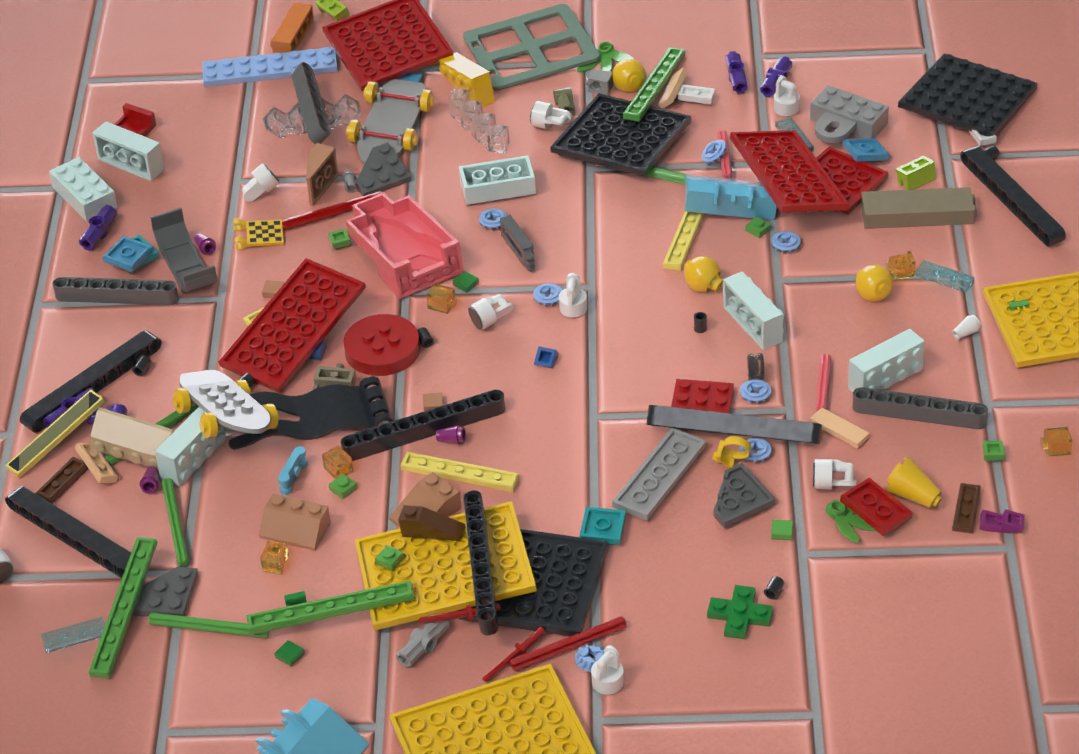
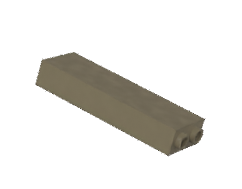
(918, 208)

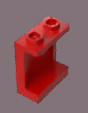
(136, 119)

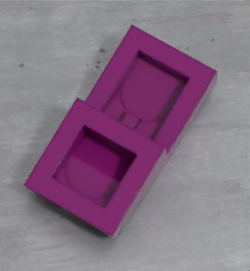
(1002, 523)

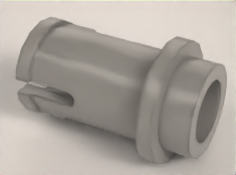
(349, 179)

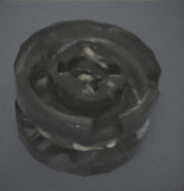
(753, 366)

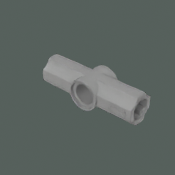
(421, 642)

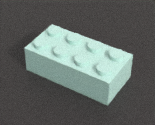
(128, 151)
(497, 180)
(82, 188)
(753, 310)
(887, 362)
(186, 450)

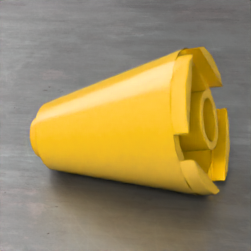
(913, 484)

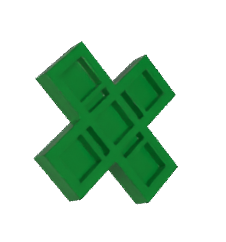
(740, 612)

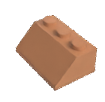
(294, 522)

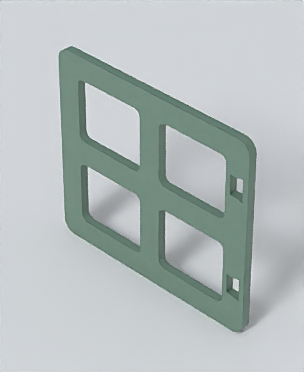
(531, 46)

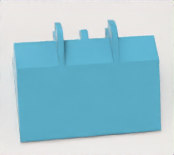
(728, 197)
(313, 731)

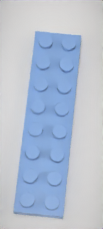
(267, 66)

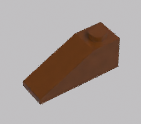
(428, 524)

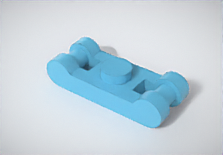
(292, 470)

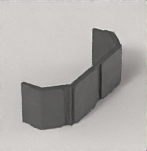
(180, 252)

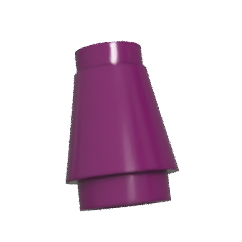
(205, 244)
(451, 435)
(150, 480)

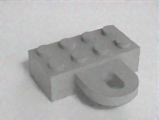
(847, 115)

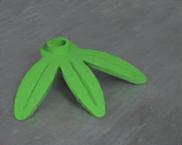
(606, 54)
(844, 518)

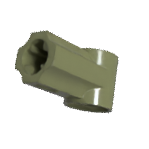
(564, 99)

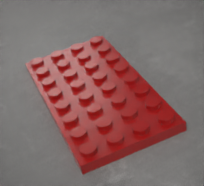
(789, 171)
(292, 324)

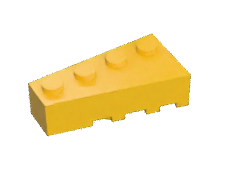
(468, 76)

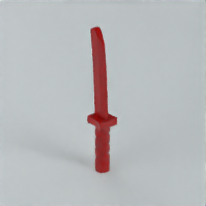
(469, 613)
(520, 650)

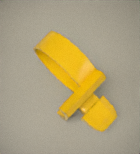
(726, 455)

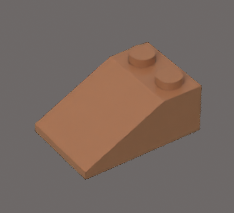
(321, 170)
(433, 494)

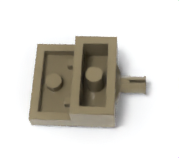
(332, 375)

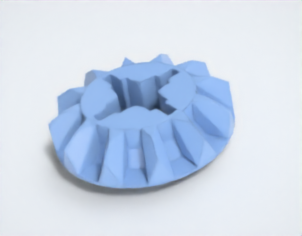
(714, 151)
(485, 218)
(785, 236)
(543, 290)
(758, 386)
(763, 449)
(582, 656)

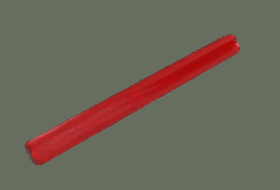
(323, 213)
(568, 643)

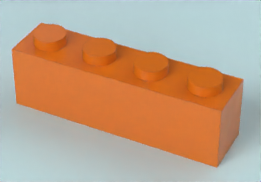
(292, 28)

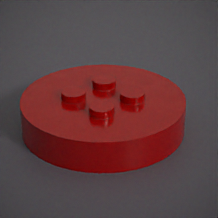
(381, 345)

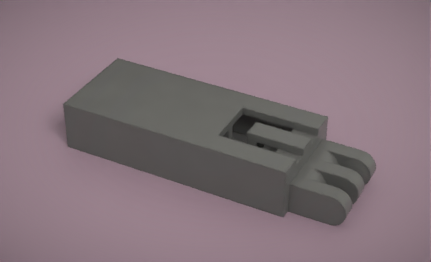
(518, 242)

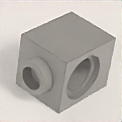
(599, 81)

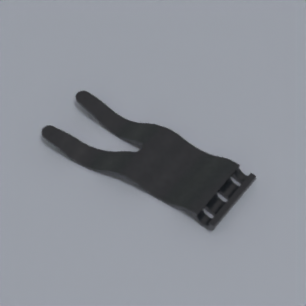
(323, 411)

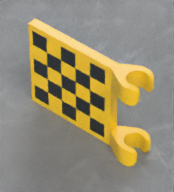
(259, 233)

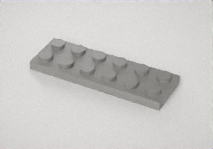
(659, 474)

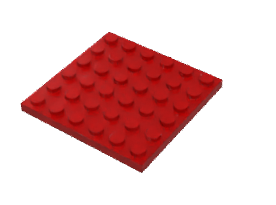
(387, 41)

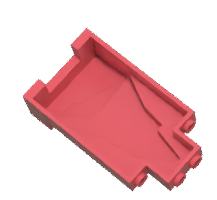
(404, 243)

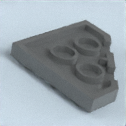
(382, 171)
(740, 496)
(167, 593)

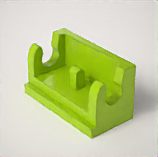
(333, 8)
(916, 173)

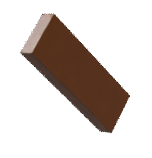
(62, 480)
(966, 508)

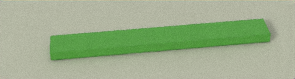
(654, 84)
(330, 607)
(123, 608)

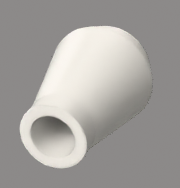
(968, 326)

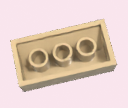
(127, 437)

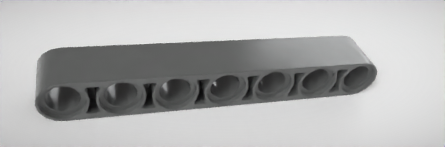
(311, 103)
(115, 290)
(920, 408)

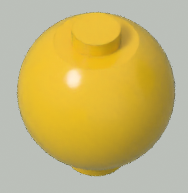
(629, 75)
(702, 274)
(874, 283)

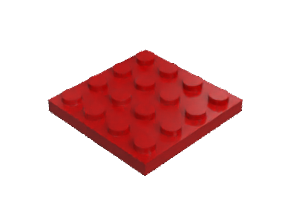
(851, 176)

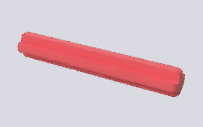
(725, 160)
(823, 381)

